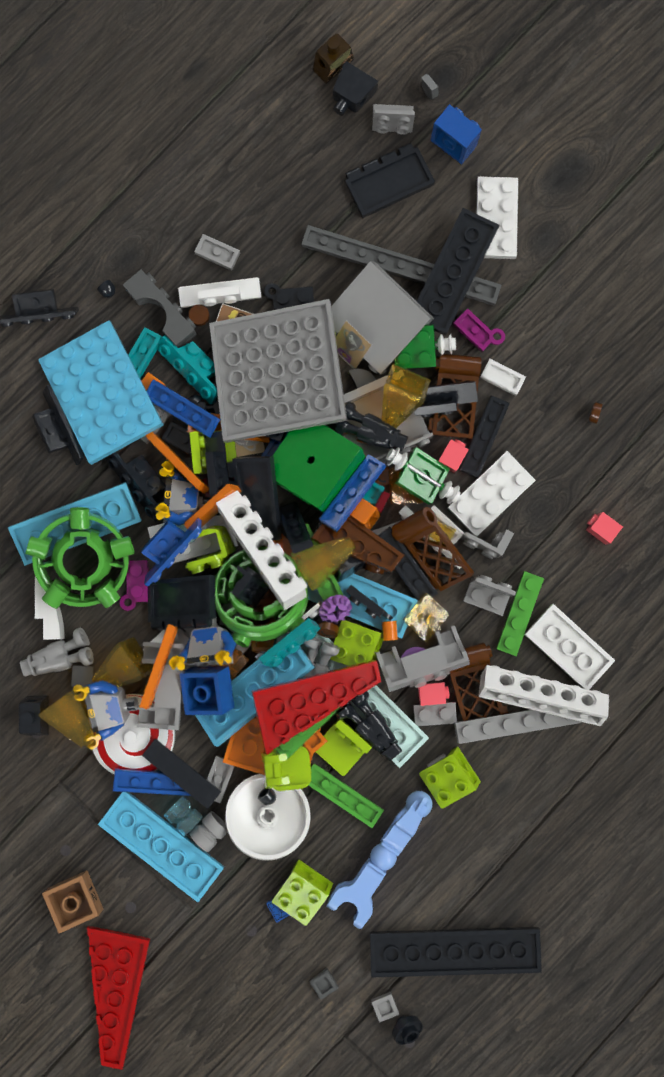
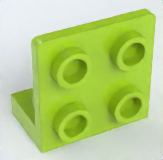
(198, 452)
(356, 644)
(343, 747)
(450, 778)
(303, 893)

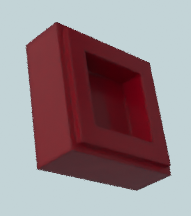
(382, 501)

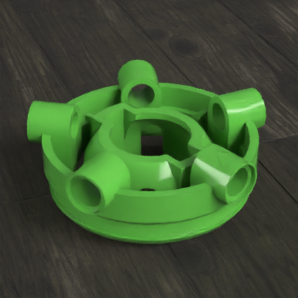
(80, 525)
(242, 629)

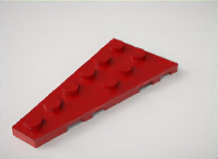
(301, 703)
(116, 978)

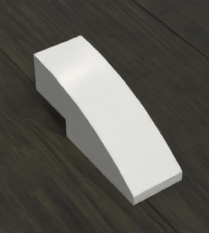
(52, 618)

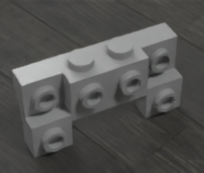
(424, 665)
(168, 697)

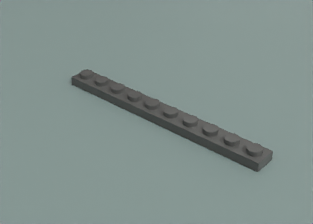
(389, 261)

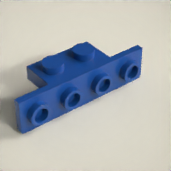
(166, 546)

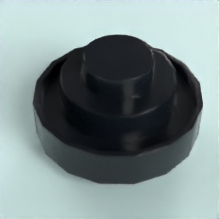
(407, 1029)

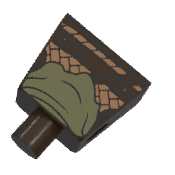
(332, 55)

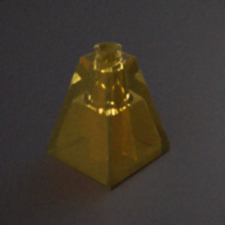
(402, 395)
(323, 560)
(123, 664)
(70, 718)

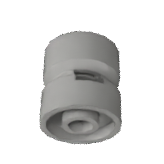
(206, 834)

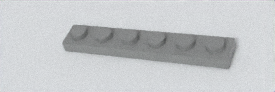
(507, 724)

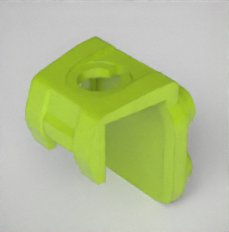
(217, 558)
(285, 773)

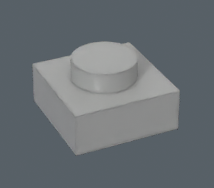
(385, 1007)

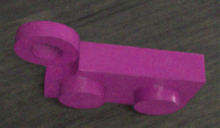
(477, 331)
(135, 584)

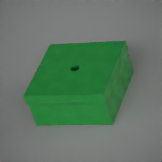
(316, 464)

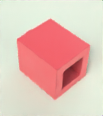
(453, 455)
(603, 527)
(433, 693)

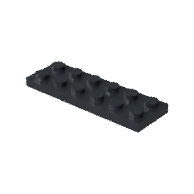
(456, 268)

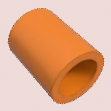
(389, 630)

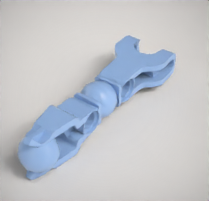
(381, 859)

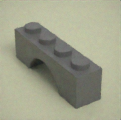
(144, 291)

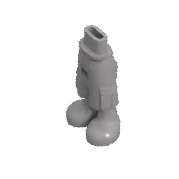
(327, 651)
(55, 656)

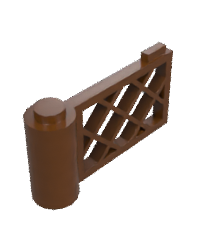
(456, 368)
(421, 525)
(479, 657)

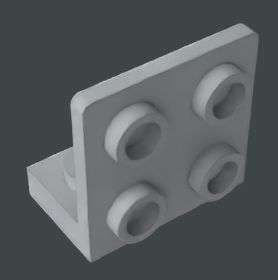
(393, 118)
(499, 543)
(488, 595)

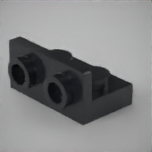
(250, 587)

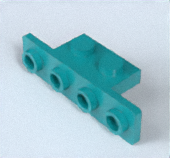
(192, 365)

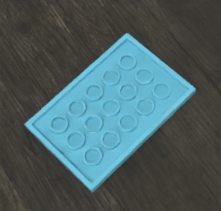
(100, 392)

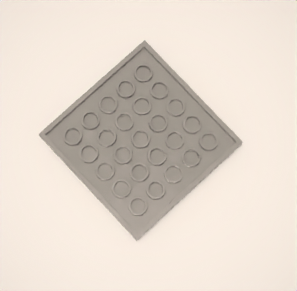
(277, 371)

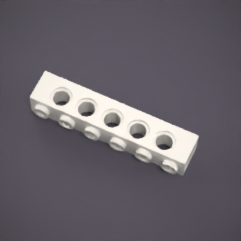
(286, 594)
(532, 698)

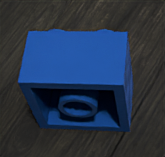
(456, 134)
(207, 690)

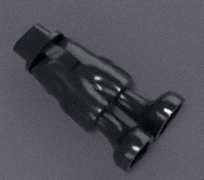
(373, 430)
(373, 728)

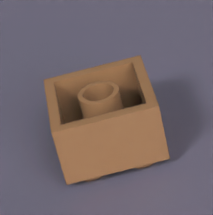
(73, 901)

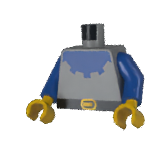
(180, 497)
(206, 648)
(106, 708)

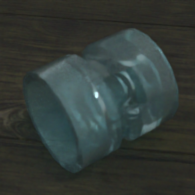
(183, 816)

